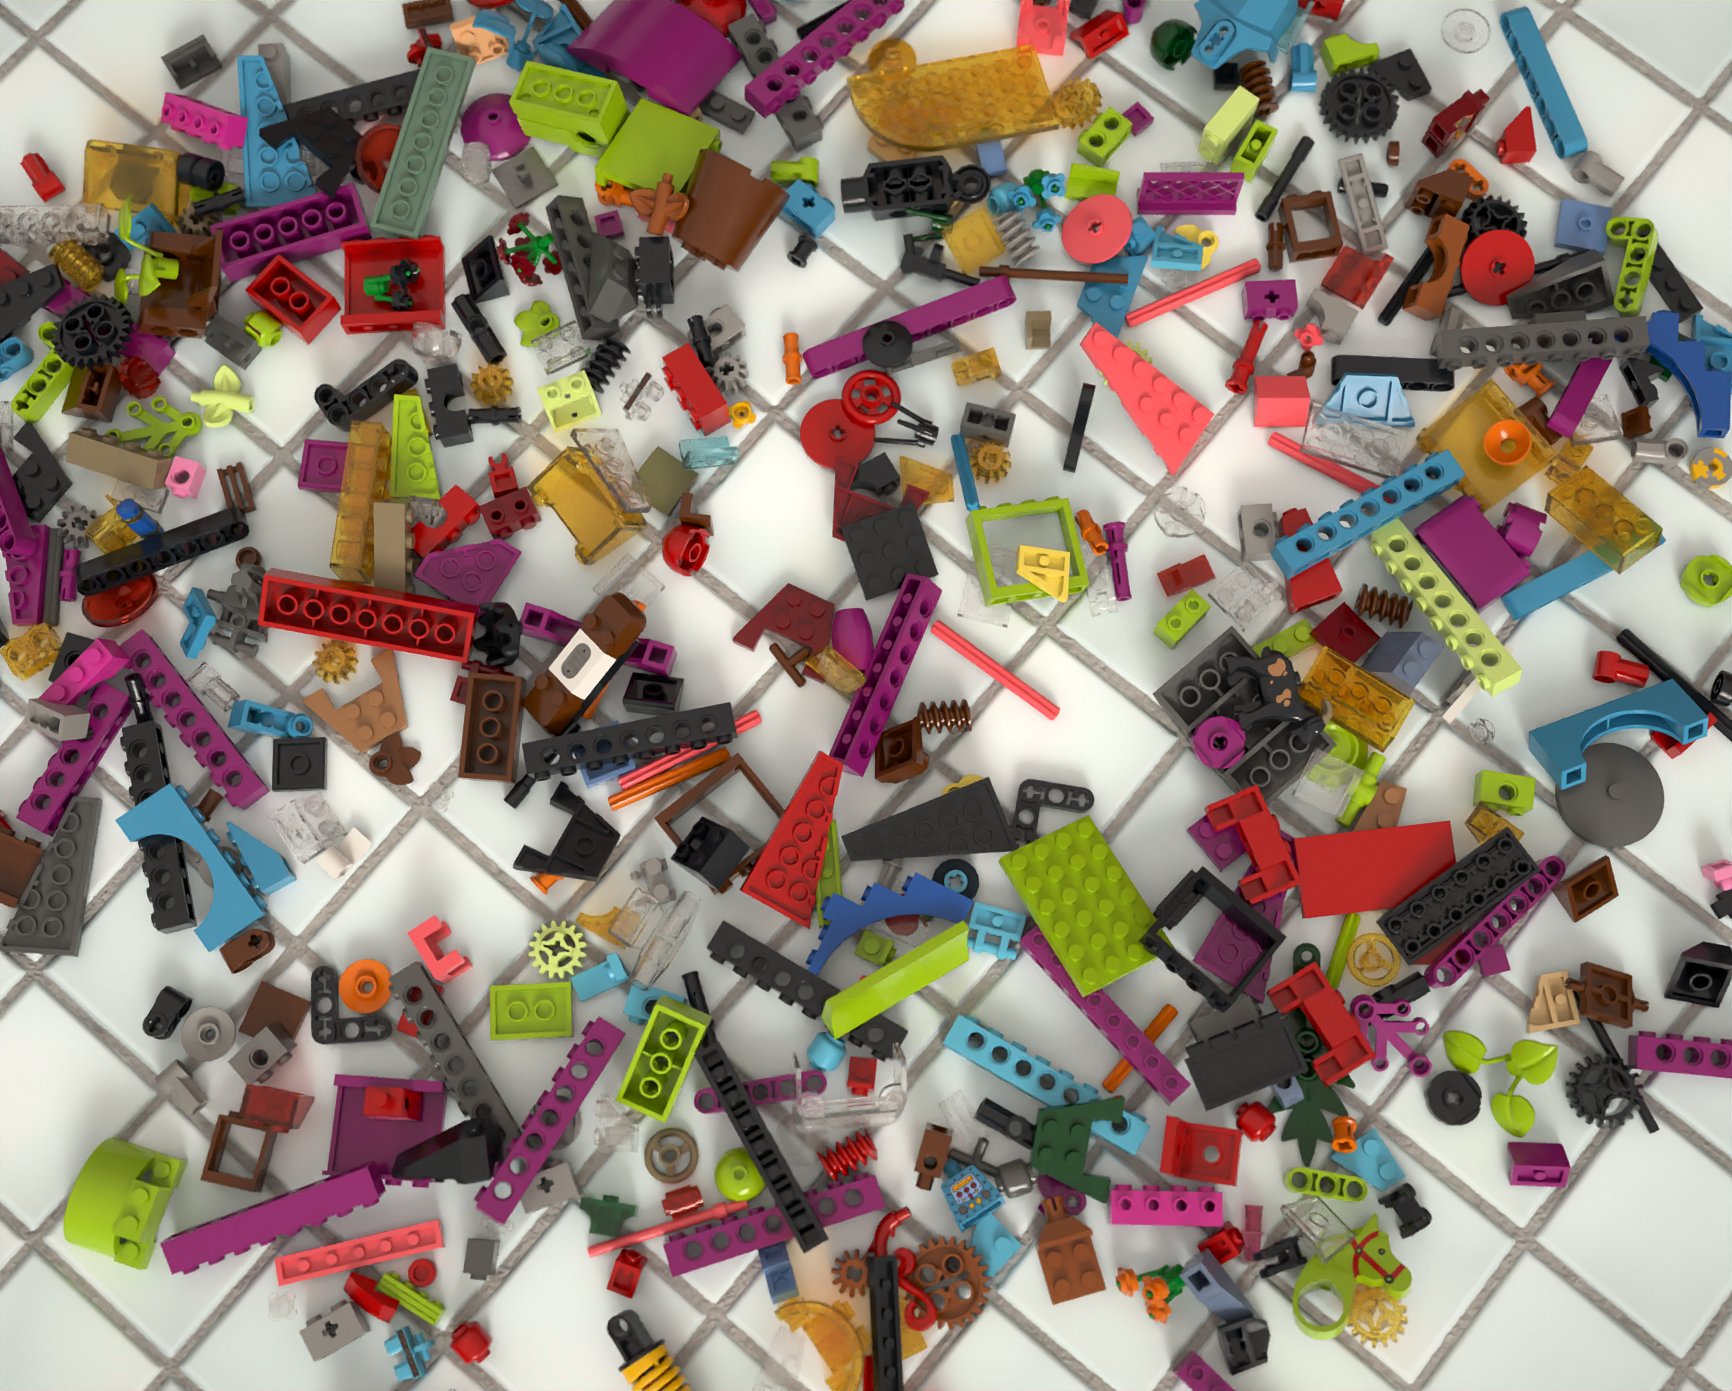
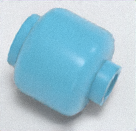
(998, 201)
(826, 1052)

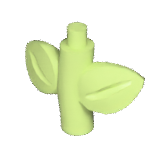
(223, 398)

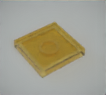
(973, 241)
(836, 670)

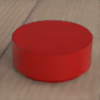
(422, 1272)

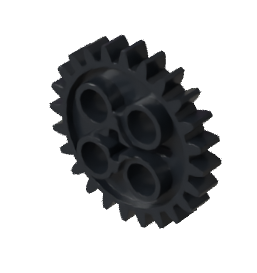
(1381, 107)
(75, 340)

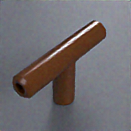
(790, 663)

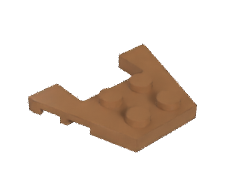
(370, 716)

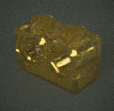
(35, 657)

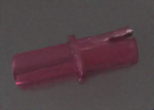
(1252, 1231)

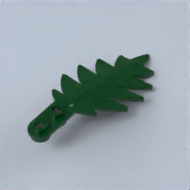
(1306, 1119)

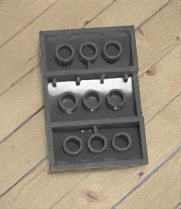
(1200, 691)

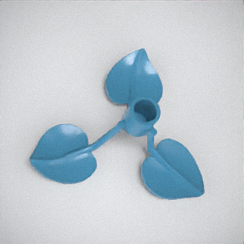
(520, 51)

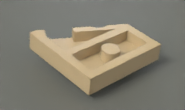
(1552, 1004)

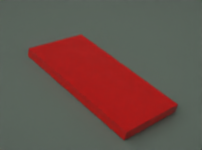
(1369, 867)

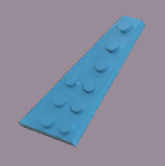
(269, 174)

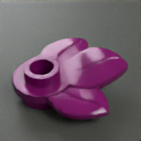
(1051, 1187)

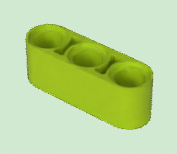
(1338, 1184)

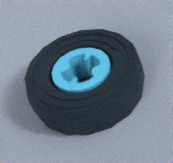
(961, 868)

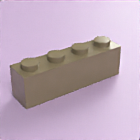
(118, 459)
(393, 545)

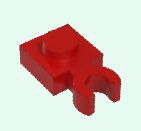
(502, 477)

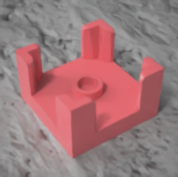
(1043, 27)
(425, 940)

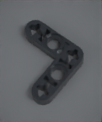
(1079, 427)
(1033, 804)
(338, 1025)

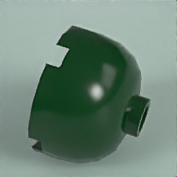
(1172, 43)

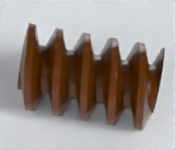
(1258, 82)
(1383, 605)
(945, 716)

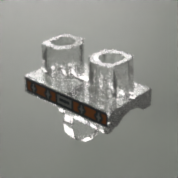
(636, 394)

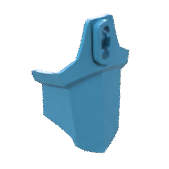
(1249, 26)

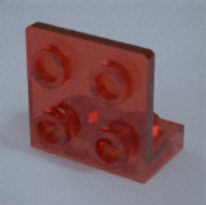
(1355, 276)

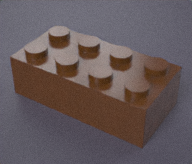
(492, 728)

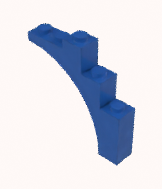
(1685, 359)
(846, 917)

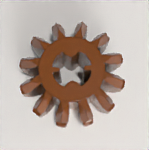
(851, 1282)

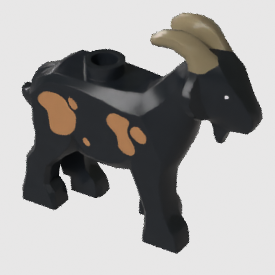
(1278, 693)

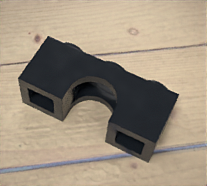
(444, 385)

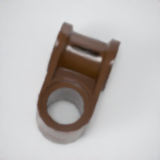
(243, 951)

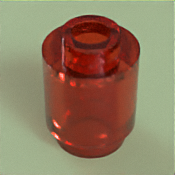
(682, 1201)

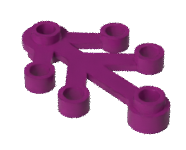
(1388, 1031)

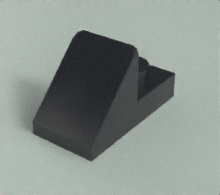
(1638, 377)

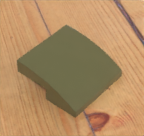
(665, 480)

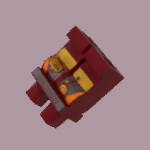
(1454, 121)

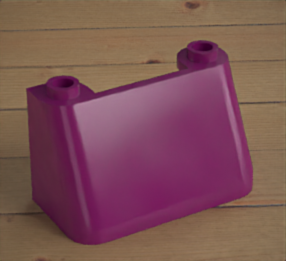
(1473, 552)

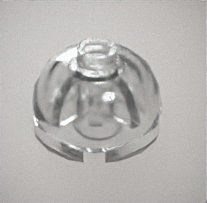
(434, 343)

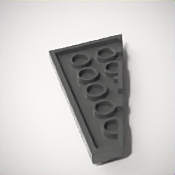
(57, 894)

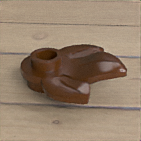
(398, 760)

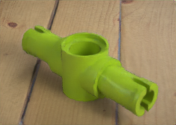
(1365, 790)

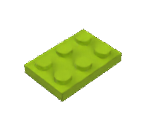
(531, 1011)

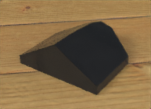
(1244, 1343)

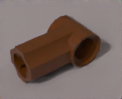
(1536, 413)

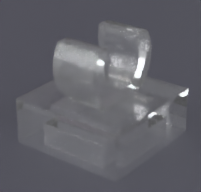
(425, 509)

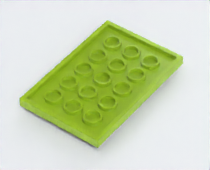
(1083, 904)

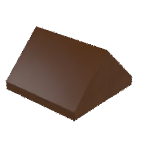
(1587, 889)

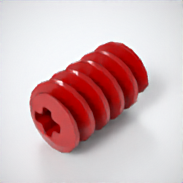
(848, 1155)

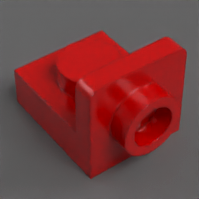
(1224, 1243)
(626, 1273)

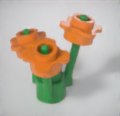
(1155, 1290)

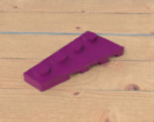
(28, 580)

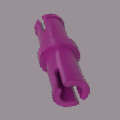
(68, 583)

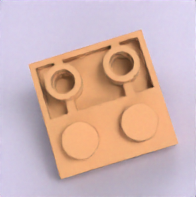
(478, 42)

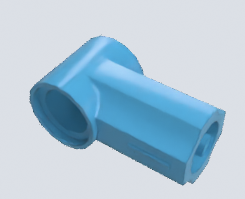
(1302, 74)

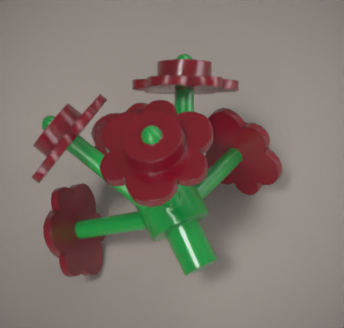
(528, 250)

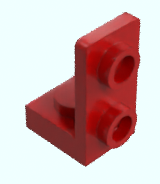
(861, 1076)

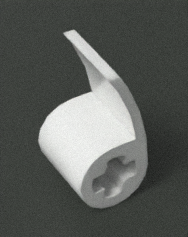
(340, 860)

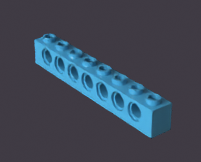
(1441, 466)

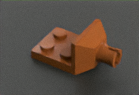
(1067, 1255)

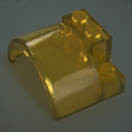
(833, 1335)

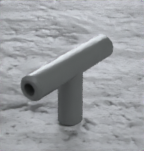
(976, 1158)

